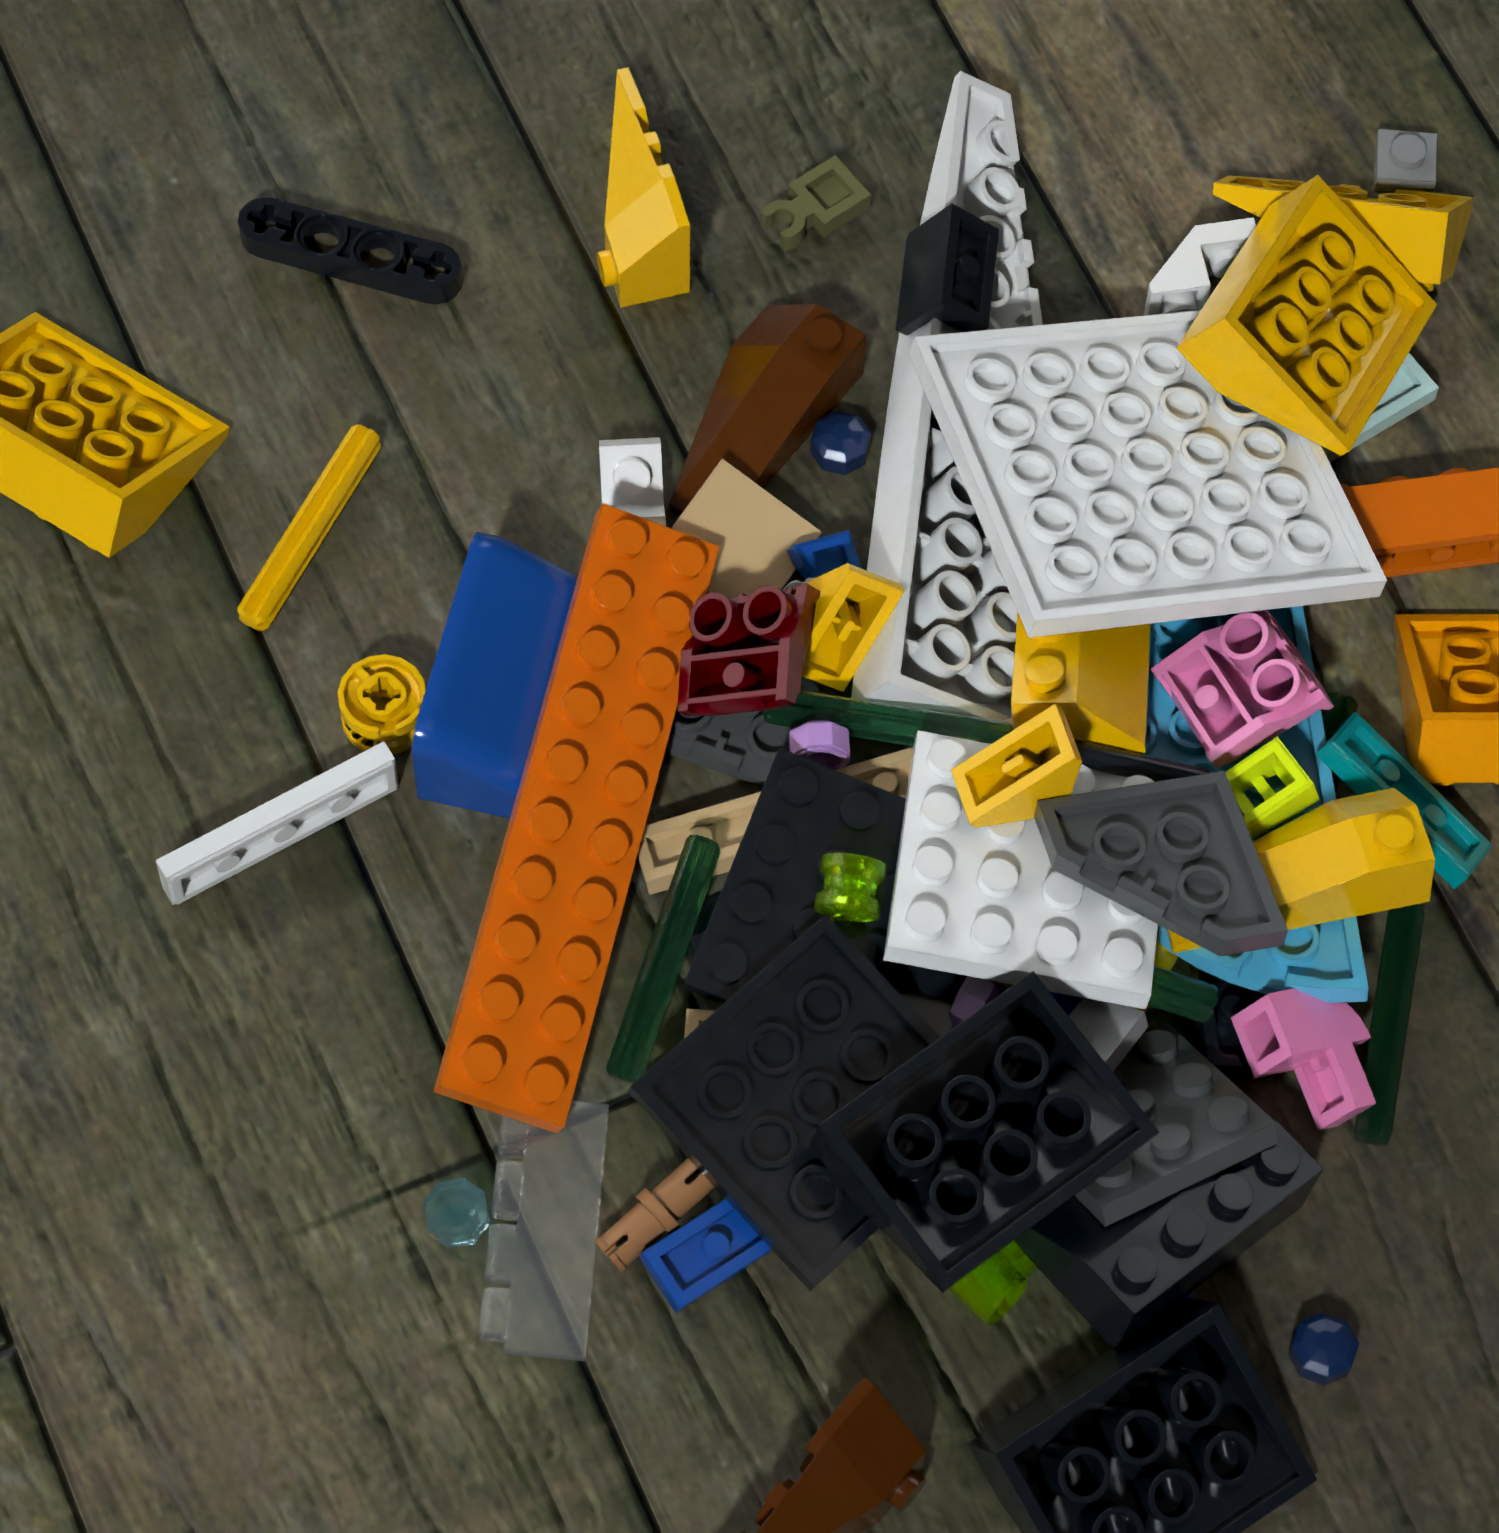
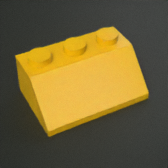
(1094, 678)

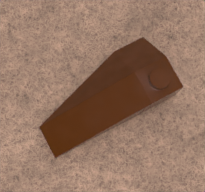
(771, 392)
(853, 1473)

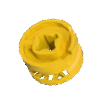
(381, 702)

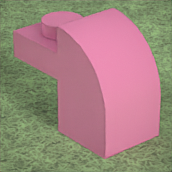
(1317, 1042)

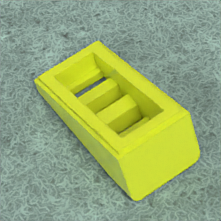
(1277, 807)

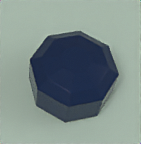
(840, 442)
(1323, 1348)

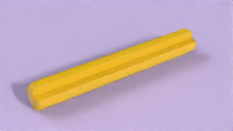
(309, 528)

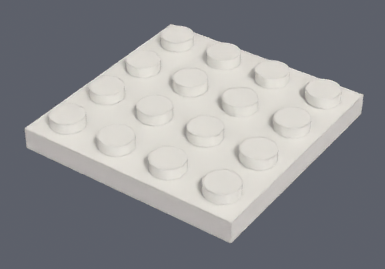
(992, 902)

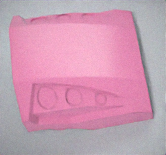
(1241, 685)

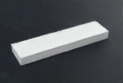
(278, 823)

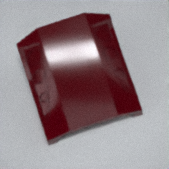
(746, 651)

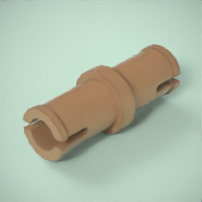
(654, 1215)

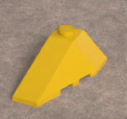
(1414, 225)

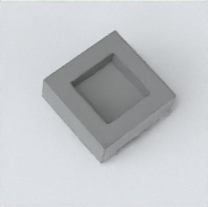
(1405, 160)

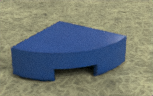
(824, 554)

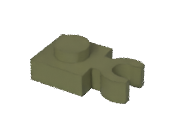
(820, 198)

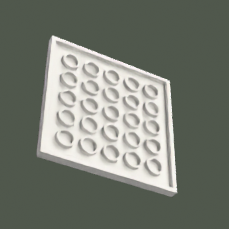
(1132, 483)

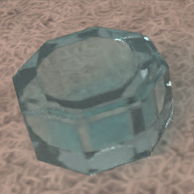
(456, 1213)

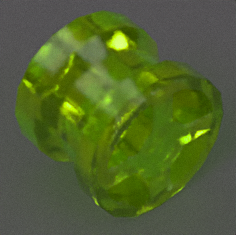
(850, 887)

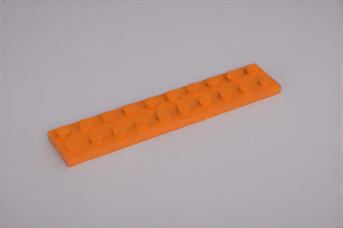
(576, 823)

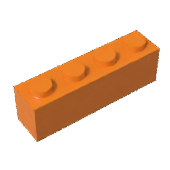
(1430, 520)

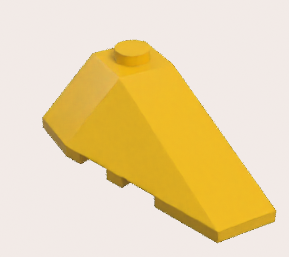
(644, 213)
(1345, 861)

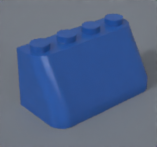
(490, 676)

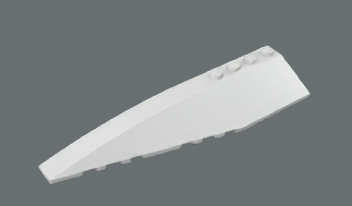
(956, 622)

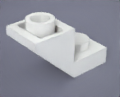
(1205, 252)
(633, 477)

